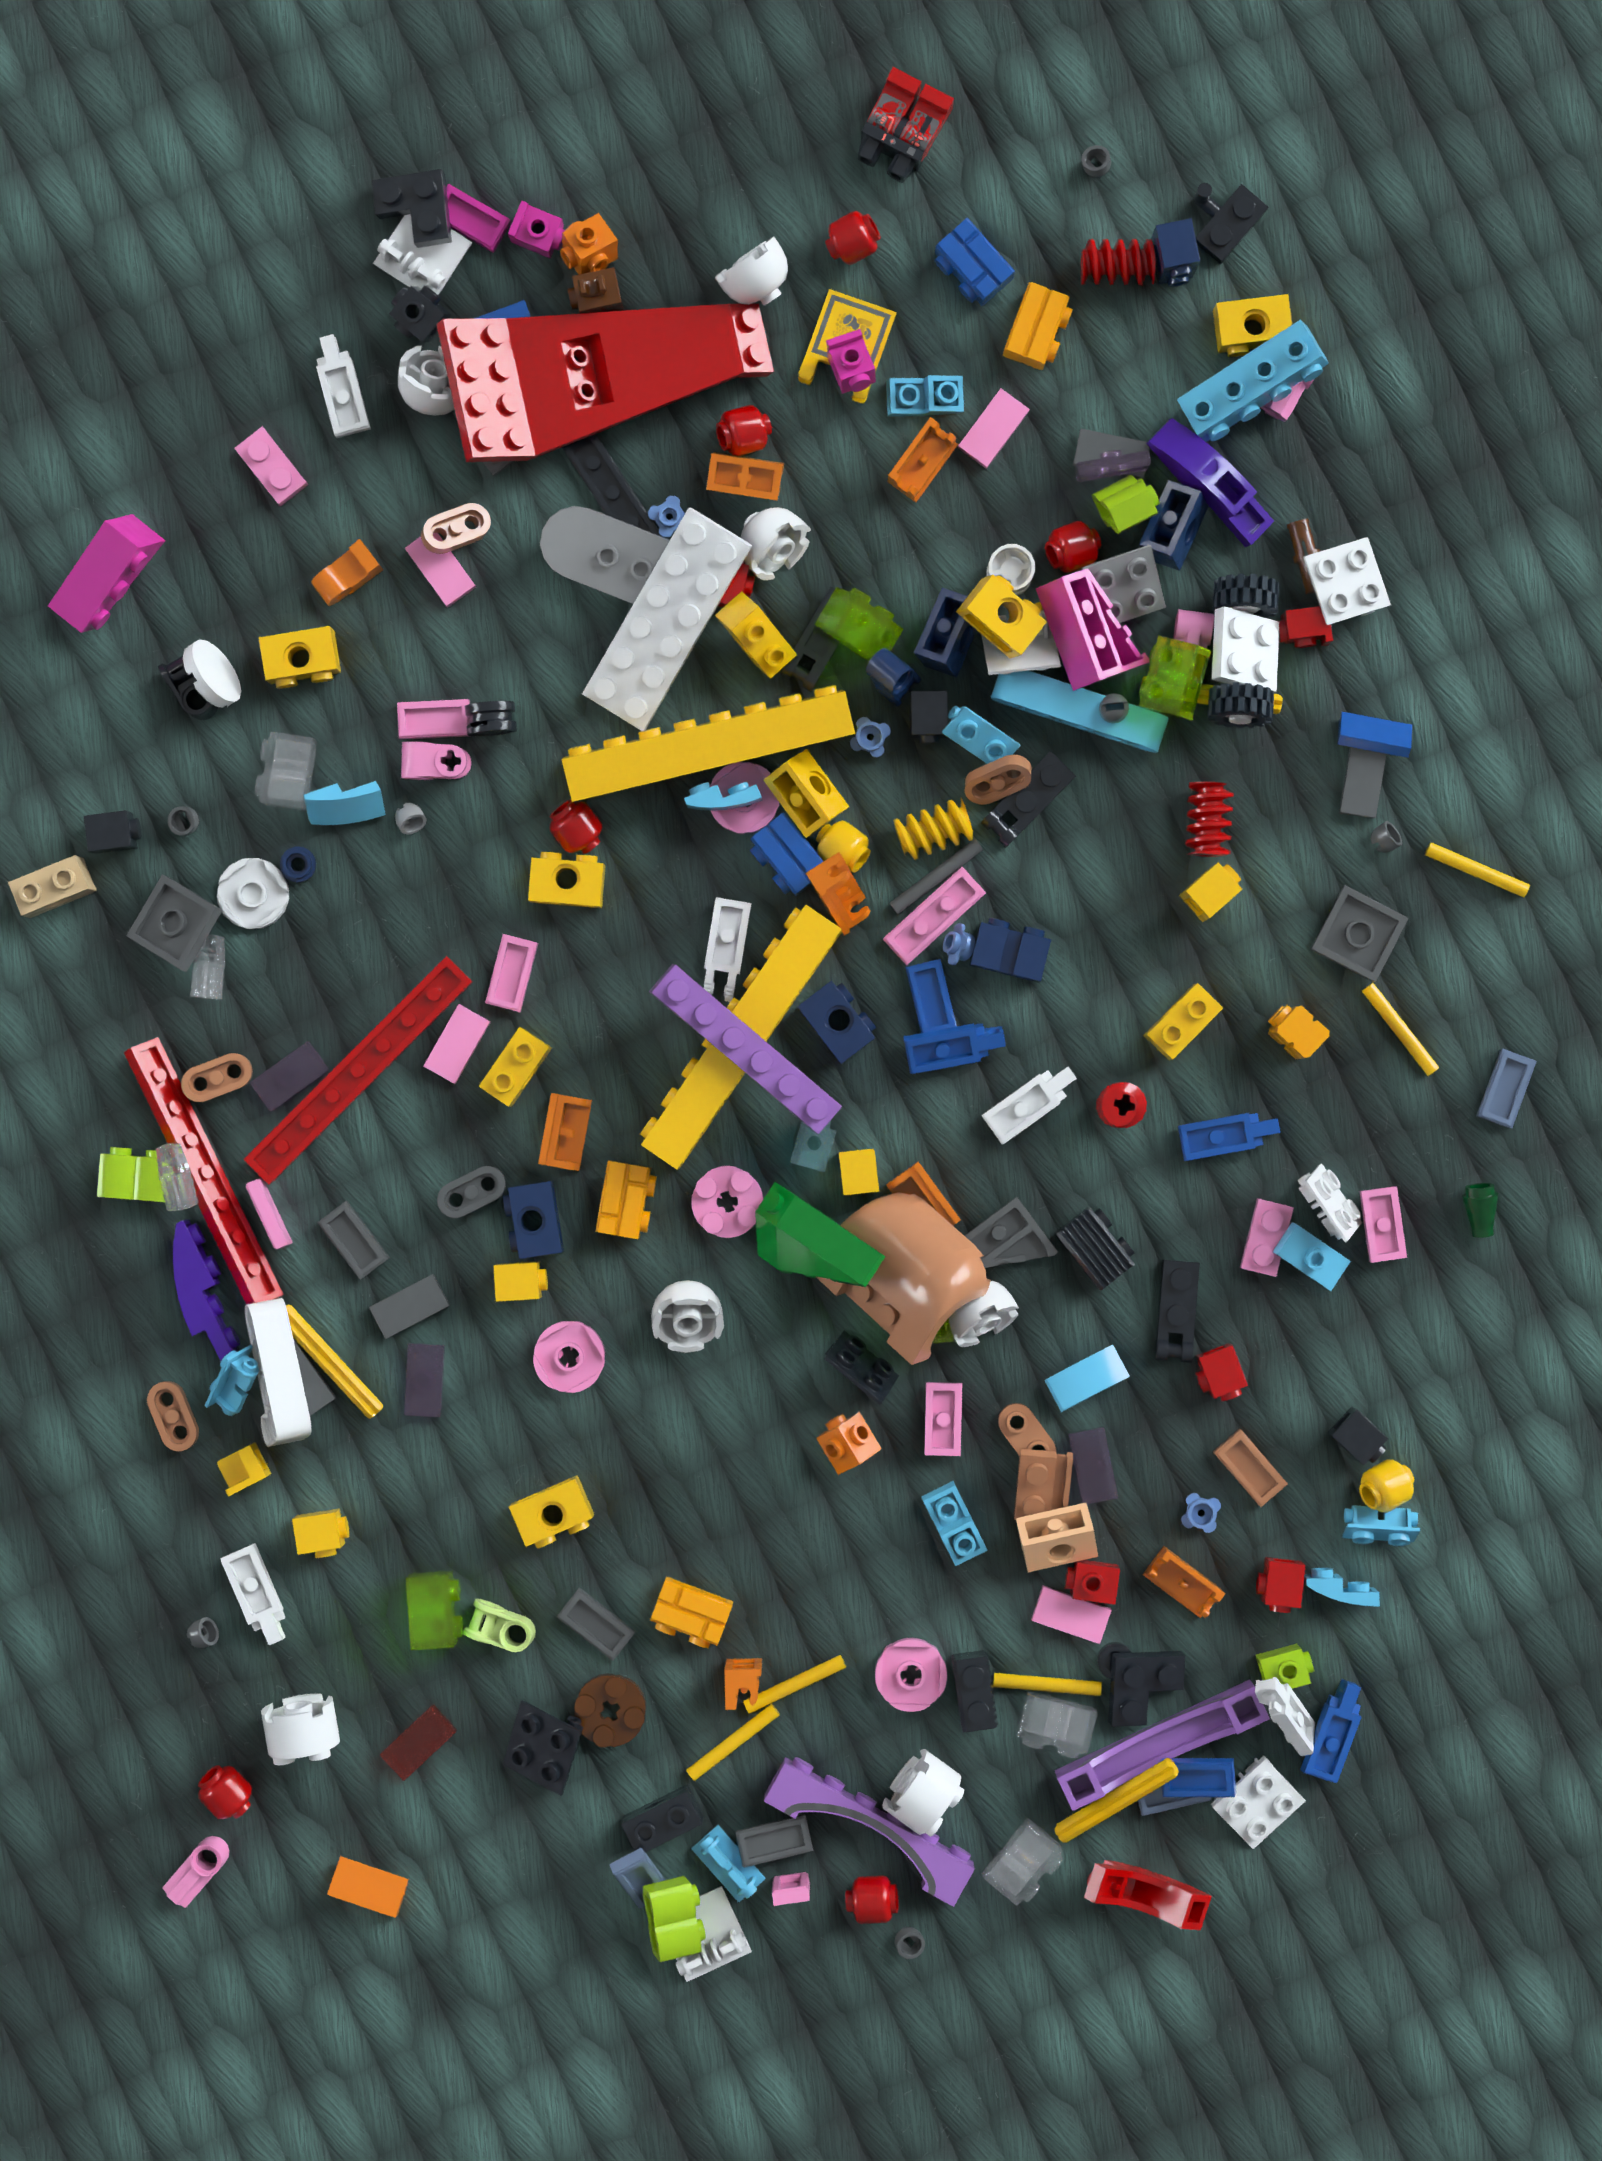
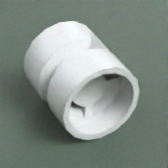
(1014, 565)

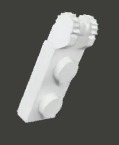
(726, 943)

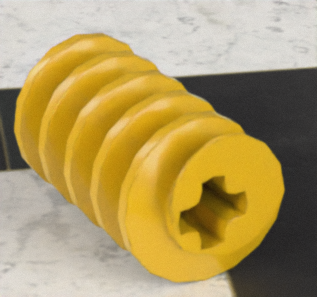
(933, 829)

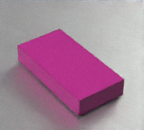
(475, 219)

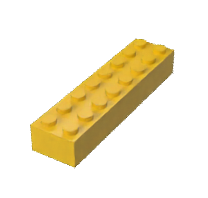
(707, 745)
(761, 1008)

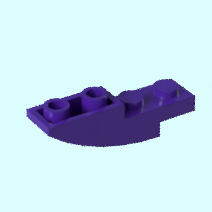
(1206, 470)
(193, 1277)

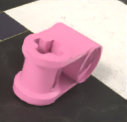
(428, 761)

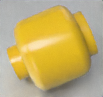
(845, 839)
(1386, 1486)

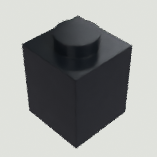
(928, 715)
(112, 831)
(1359, 1436)

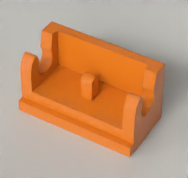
(922, 460)
(744, 476)
(838, 892)
(565, 1132)
(917, 1181)
(1183, 1582)
(741, 1675)
(368, 1887)

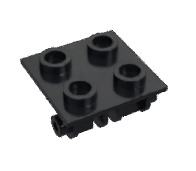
(861, 1366)
(543, 1747)

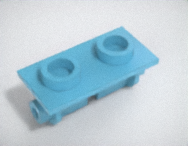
(978, 735)
(233, 1381)
(1395, 1528)
(724, 1861)

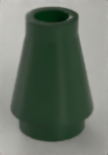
(1481, 1206)

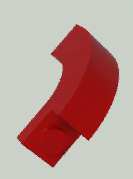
(1148, 1892)

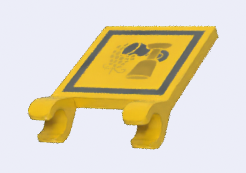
(840, 316)

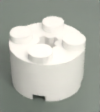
(300, 1728)
(923, 1793)

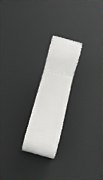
(279, 1374)

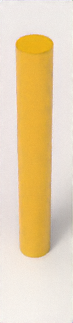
(1477, 869)
(1400, 1029)
(796, 1683)
(1047, 1684)
(732, 1742)

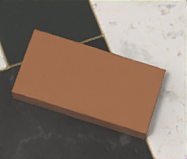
(1250, 1467)

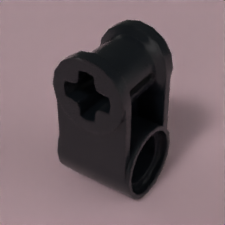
(184, 689)

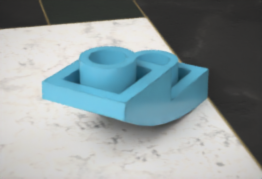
(925, 396)
(710, 798)
(336, 807)
(1087, 1378)
(954, 1523)
(1331, 1585)

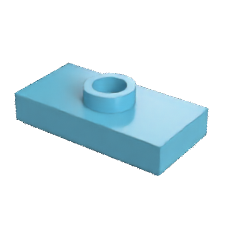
(1311, 1256)

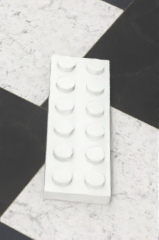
(667, 619)

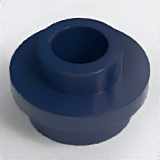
(287, 861)

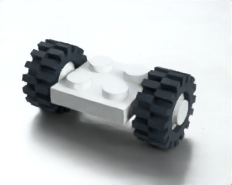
(1244, 651)

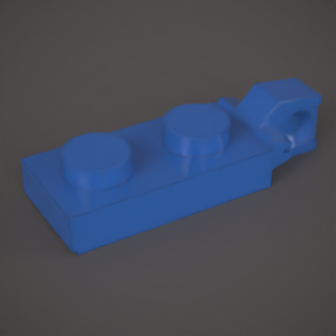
(951, 1046)
(1224, 1135)
(1334, 1733)

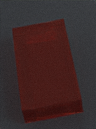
(418, 1742)

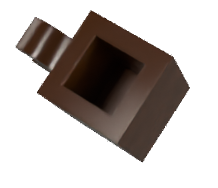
(596, 292)

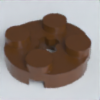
(630, 1716)

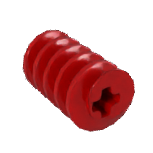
(1118, 261)
(1209, 819)
(1109, 1113)

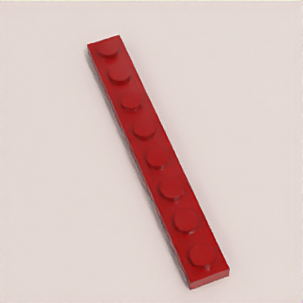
(358, 1070)
(212, 1187)

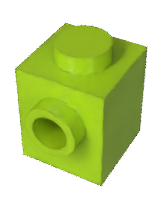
(1287, 1665)

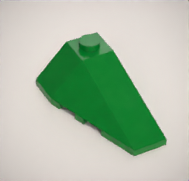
(808, 1242)

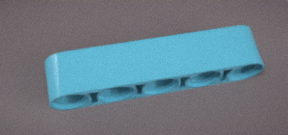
(1079, 709)

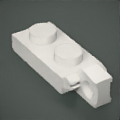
(341, 390)
(1027, 1104)
(255, 1592)
(1288, 1714)

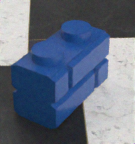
(973, 263)
(786, 853)

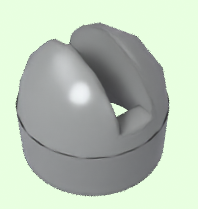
(416, 816)

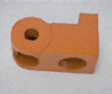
(346, 574)

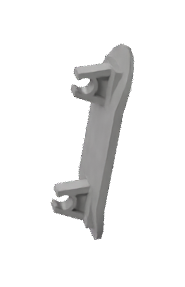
(601, 551)

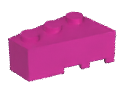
(105, 572)
(1086, 630)

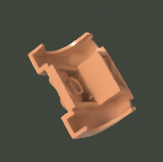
(923, 1277)

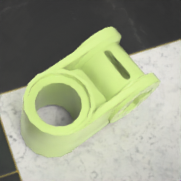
(497, 1625)

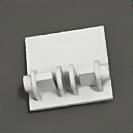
(422, 265)
(1347, 581)
(1039, 655)
(1341, 1214)
(1260, 1802)
(723, 1937)

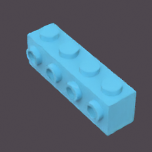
(1253, 381)

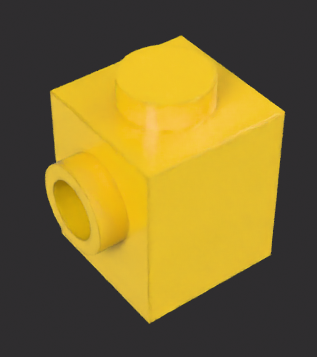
(519, 1281)
(320, 1532)

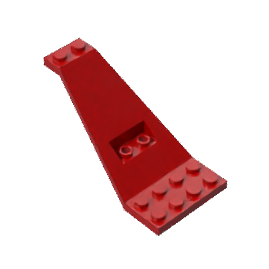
(522, 386)

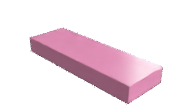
(934, 916)

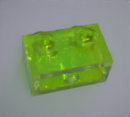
(858, 624)
(1174, 677)
(432, 1610)

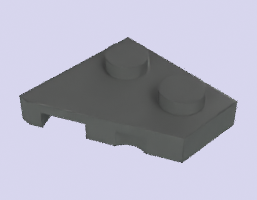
(1010, 1237)

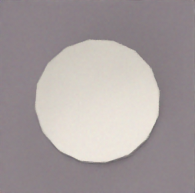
(214, 673)
(253, 893)

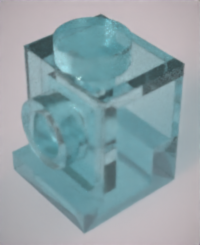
(809, 1158)

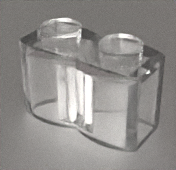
(287, 770)
(1056, 1724)
(1023, 1862)

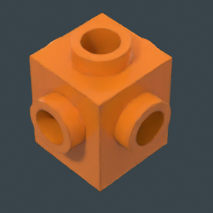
(589, 245)
(848, 1442)

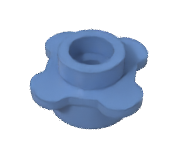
(658, 514)
(866, 727)
(958, 944)
(1205, 1522)

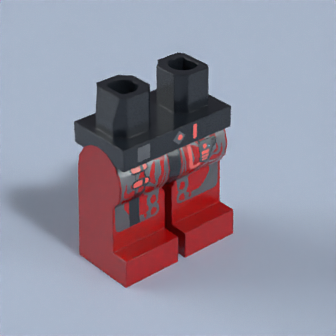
(895, 135)

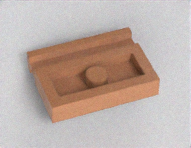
(1042, 1482)

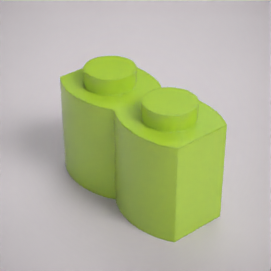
(1126, 503)
(129, 1175)
(672, 1918)

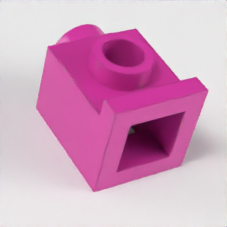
(522, 234)
(851, 362)

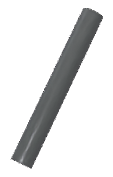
(936, 876)

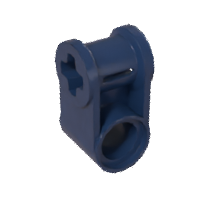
(891, 675)

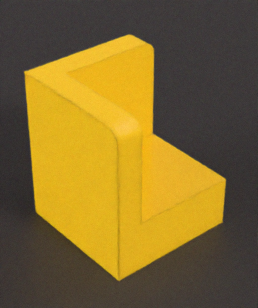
(858, 1171)
(243, 1468)

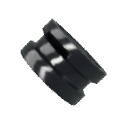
(490, 718)

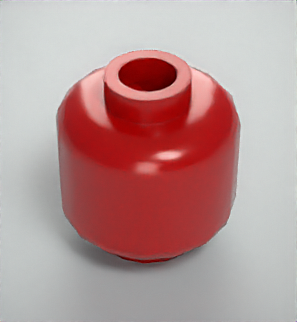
(852, 237)
(743, 430)
(1073, 546)
(575, 827)
(225, 1792)
(872, 1899)

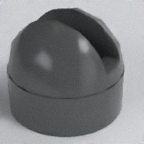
(1101, 156)
(1113, 716)
(178, 823)
(1387, 837)
(210, 1634)
(904, 1948)

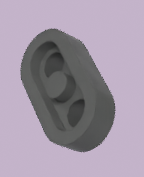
(472, 1191)

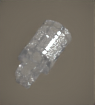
(209, 969)
(175, 1177)

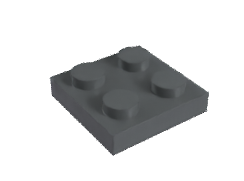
(174, 923)
(1359, 933)

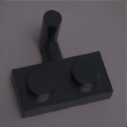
(1228, 222)

